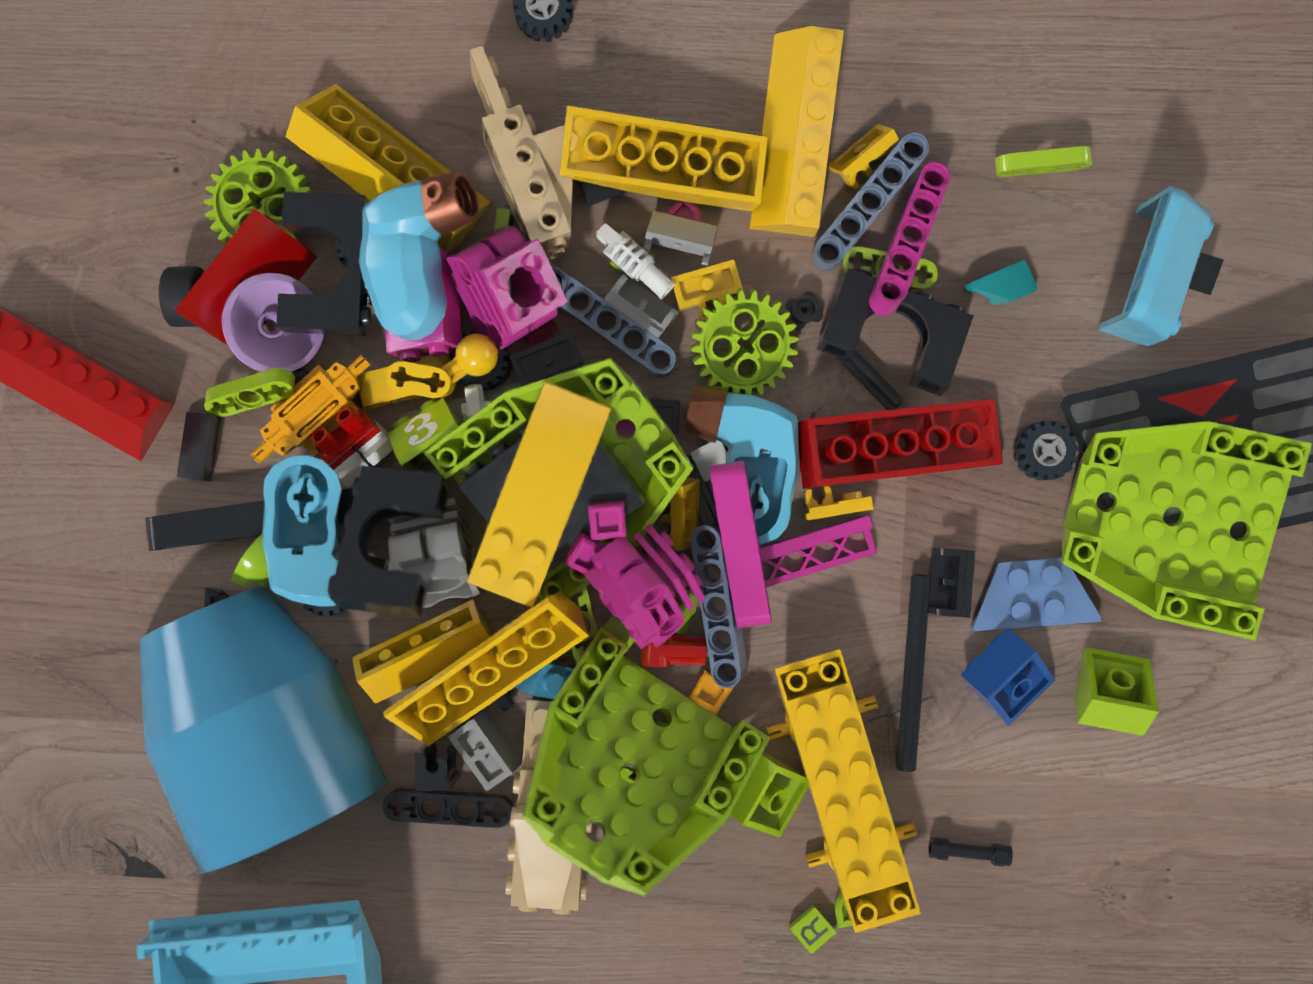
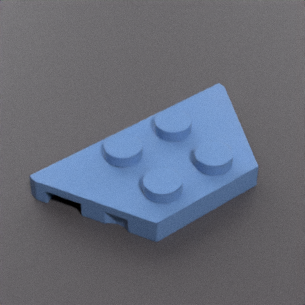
(1033, 596)

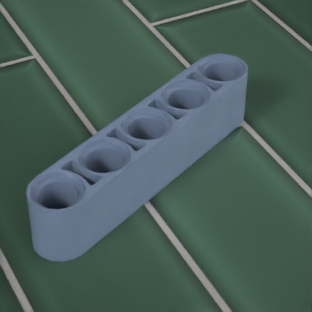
(877, 188)
(624, 326)
(712, 618)

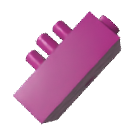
(444, 337)

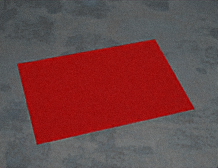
(253, 250)

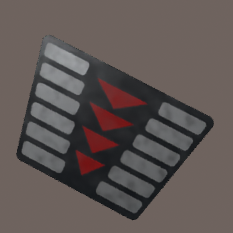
(1261, 388)

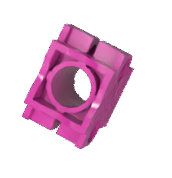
(482, 277)
(644, 587)

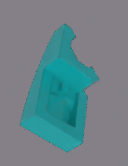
(1005, 284)

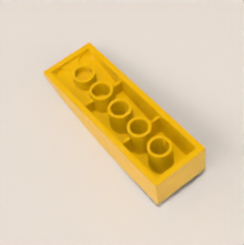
(664, 158)
(539, 494)

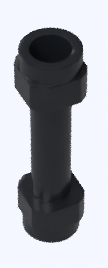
(998, 853)

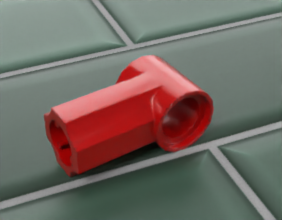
(676, 650)

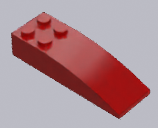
(898, 443)

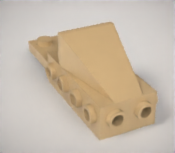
(524, 162)
(539, 873)

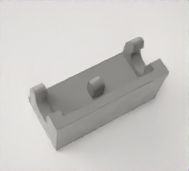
(680, 235)
(641, 306)
(485, 750)

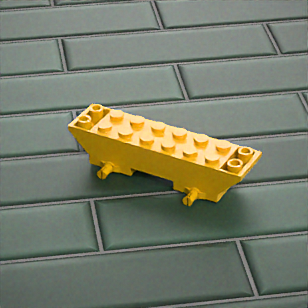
(846, 790)

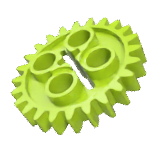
(246, 177)
(721, 324)

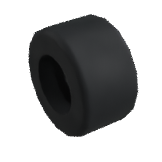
(173, 287)

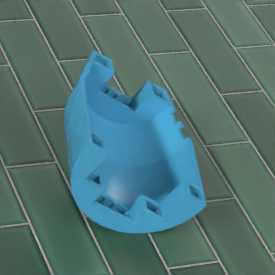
(249, 729)

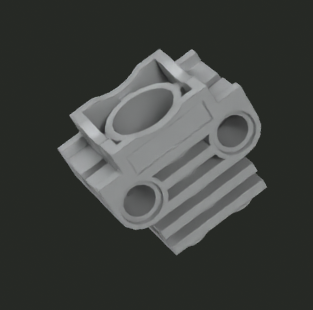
(436, 551)

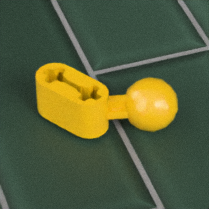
(473, 356)

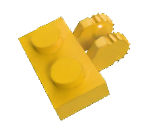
(704, 284)

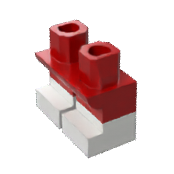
(350, 441)

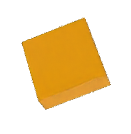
(708, 693)

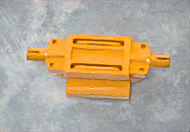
(311, 406)

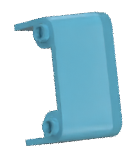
(1163, 269)

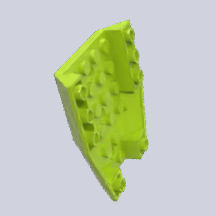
(649, 454)
(1191, 567)
(683, 771)

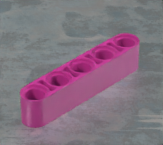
(906, 252)
(740, 544)

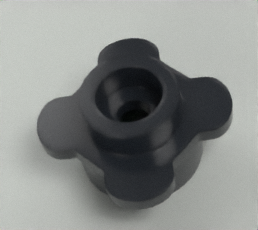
(808, 301)

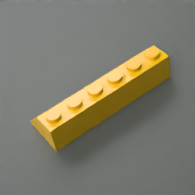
(798, 129)
(365, 149)
(490, 669)

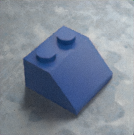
(1008, 676)

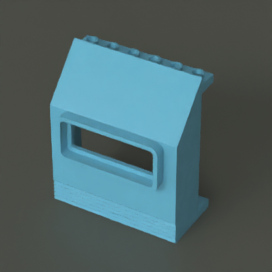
(264, 946)

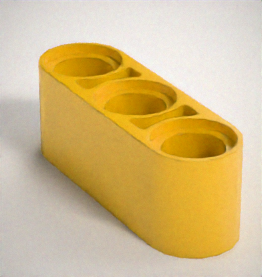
(377, 393)

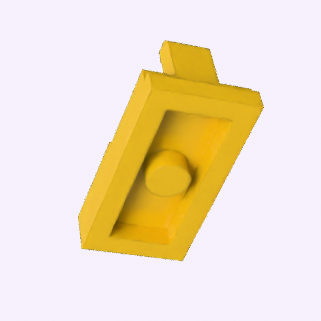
(869, 147)
(850, 503)
(683, 513)

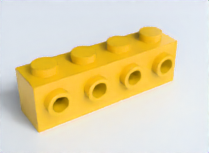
(420, 651)

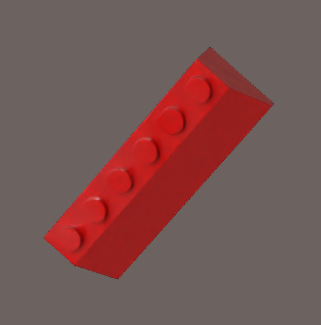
(79, 387)

